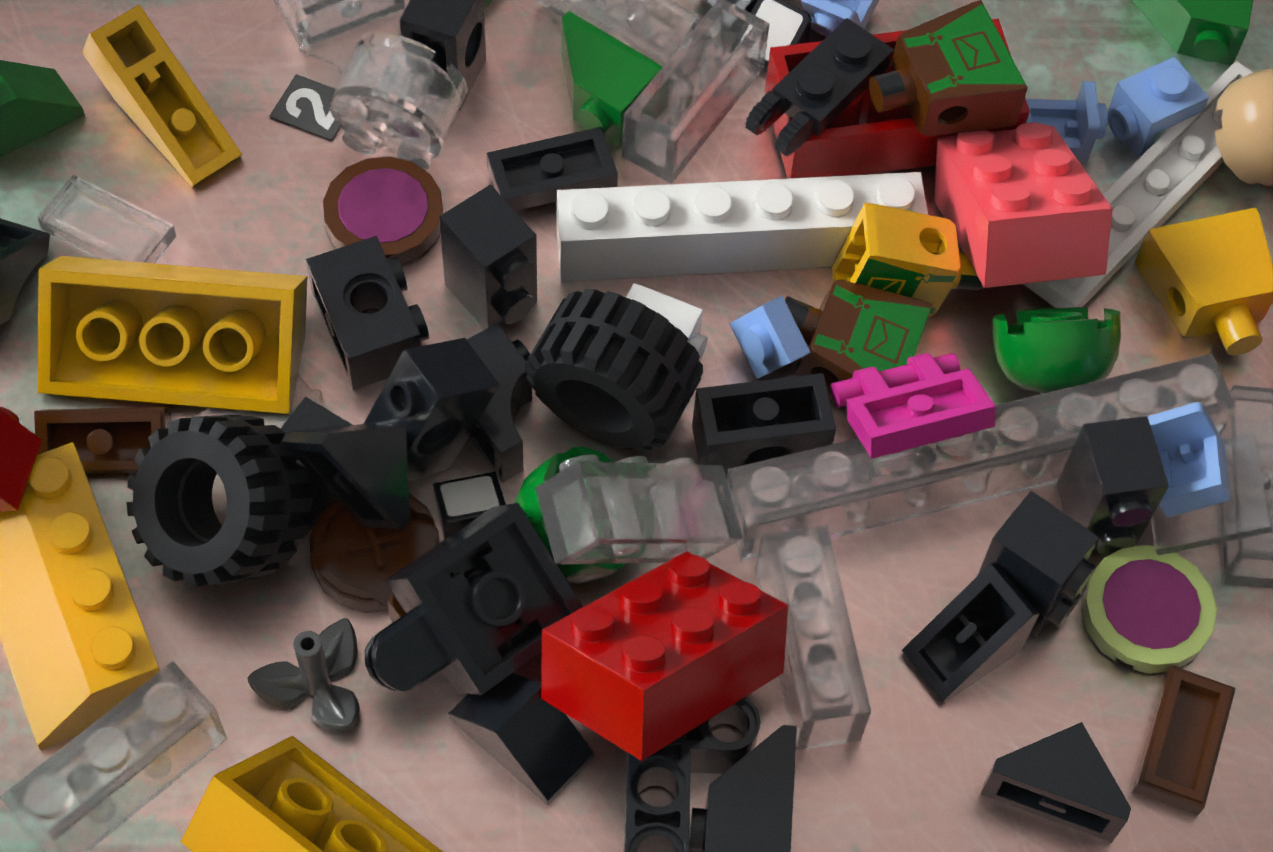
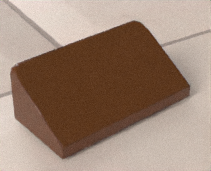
(102, 436)

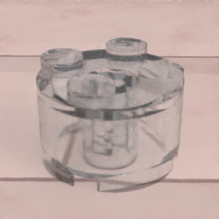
(397, 99)

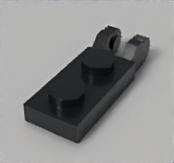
(821, 86)

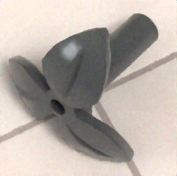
(319, 662)

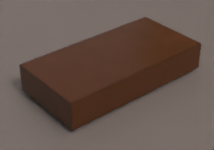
(1184, 740)

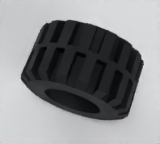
(614, 369)
(177, 508)

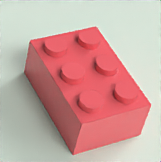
(1022, 205)

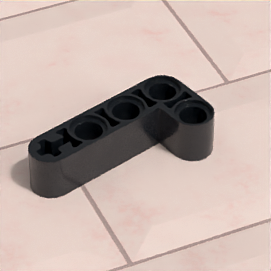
(698, 751)

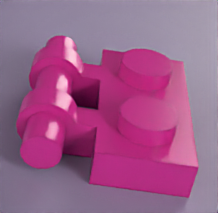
(913, 404)

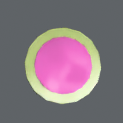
(1149, 609)

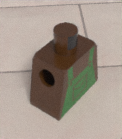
(952, 75)
(857, 330)

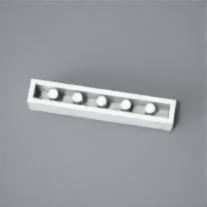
(719, 224)

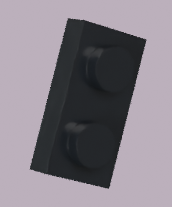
(535, 171)

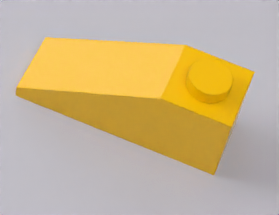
(159, 95)

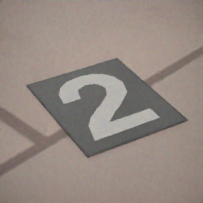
(307, 107)

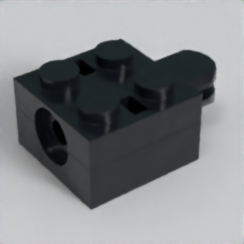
(468, 601)

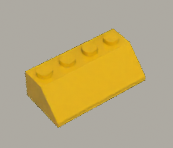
(170, 333)
(67, 604)
(294, 804)

